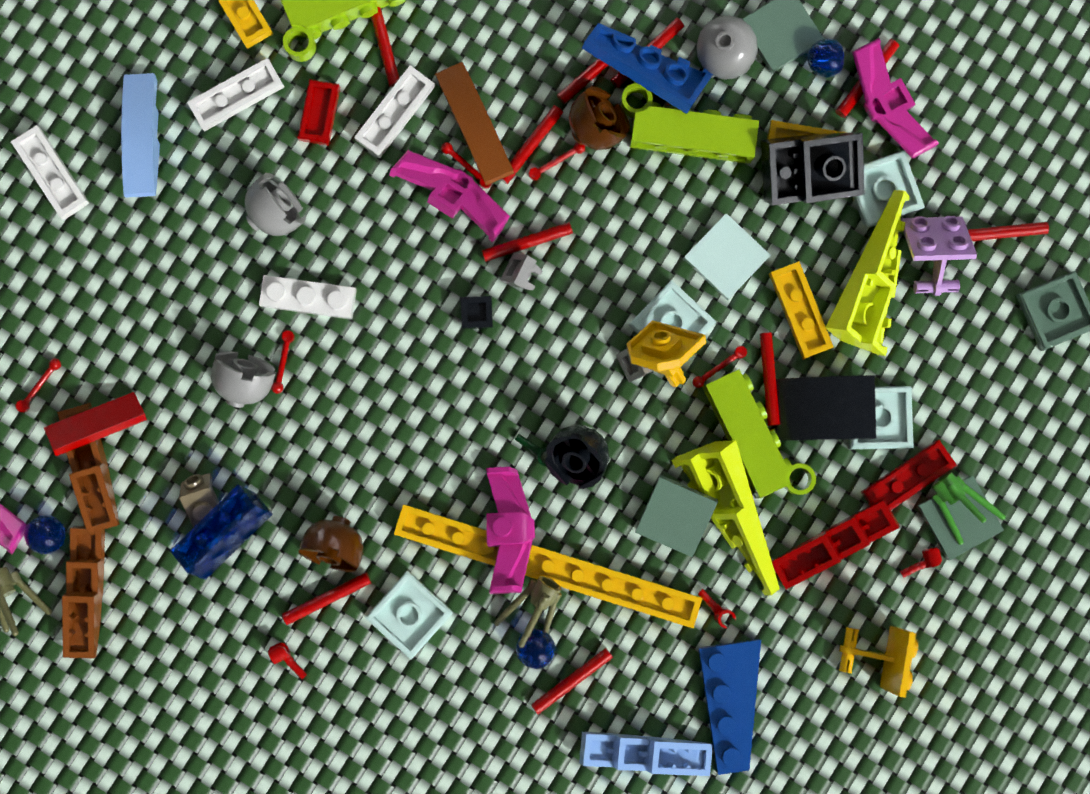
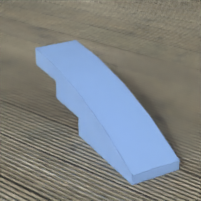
(139, 135)
(646, 754)

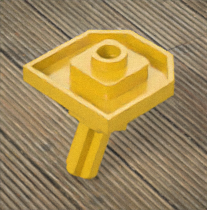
(664, 349)

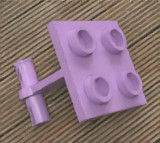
(939, 241)

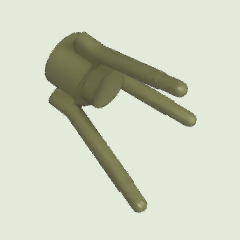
(7, 583)
(543, 594)

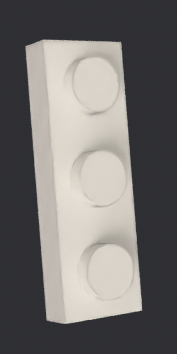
(235, 94)
(394, 111)
(50, 172)
(307, 297)

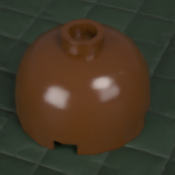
(597, 121)
(333, 543)

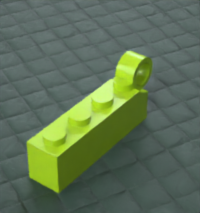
(314, 17)
(691, 133)
(744, 422)

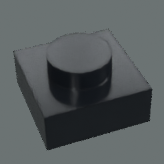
(476, 312)

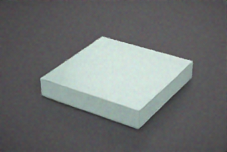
(880, 181)
(726, 256)
(676, 309)
(893, 420)
(409, 614)

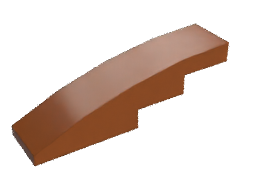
(474, 123)
(91, 481)
(83, 593)

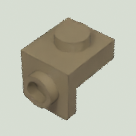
(198, 497)

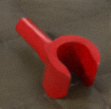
(932, 558)
(716, 608)
(281, 652)

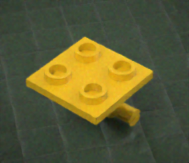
(897, 659)

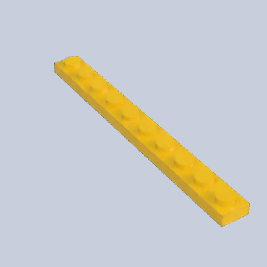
(563, 569)

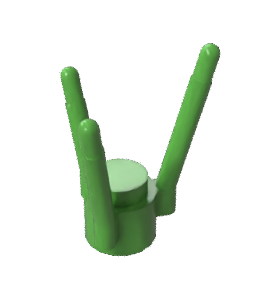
(953, 489)

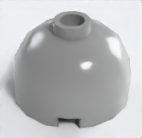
(727, 47)
(272, 207)
(241, 379)

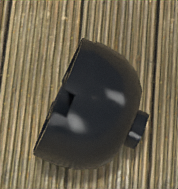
(577, 456)

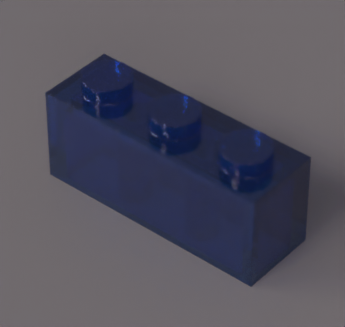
(221, 532)

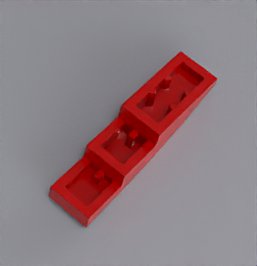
(835, 544)

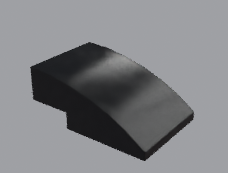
(812, 168)
(826, 408)

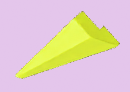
(864, 304)
(721, 474)

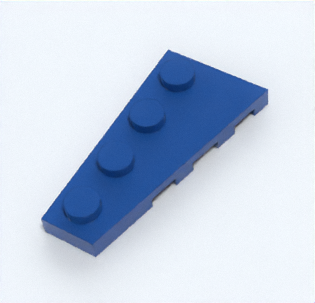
(661, 75)
(730, 696)

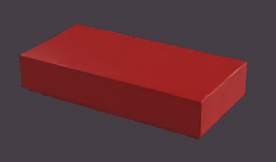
(319, 112)

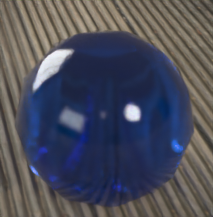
(826, 57)
(45, 534)
(537, 651)

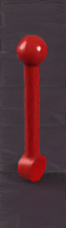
(447, 148)
(535, 173)
(287, 337)
(740, 352)
(23, 405)

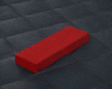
(95, 423)
(910, 476)

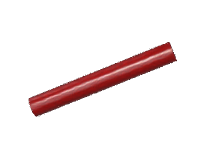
(659, 41)
(385, 48)
(581, 80)
(857, 92)
(533, 141)
(1009, 231)
(527, 241)
(769, 379)
(326, 598)
(571, 681)

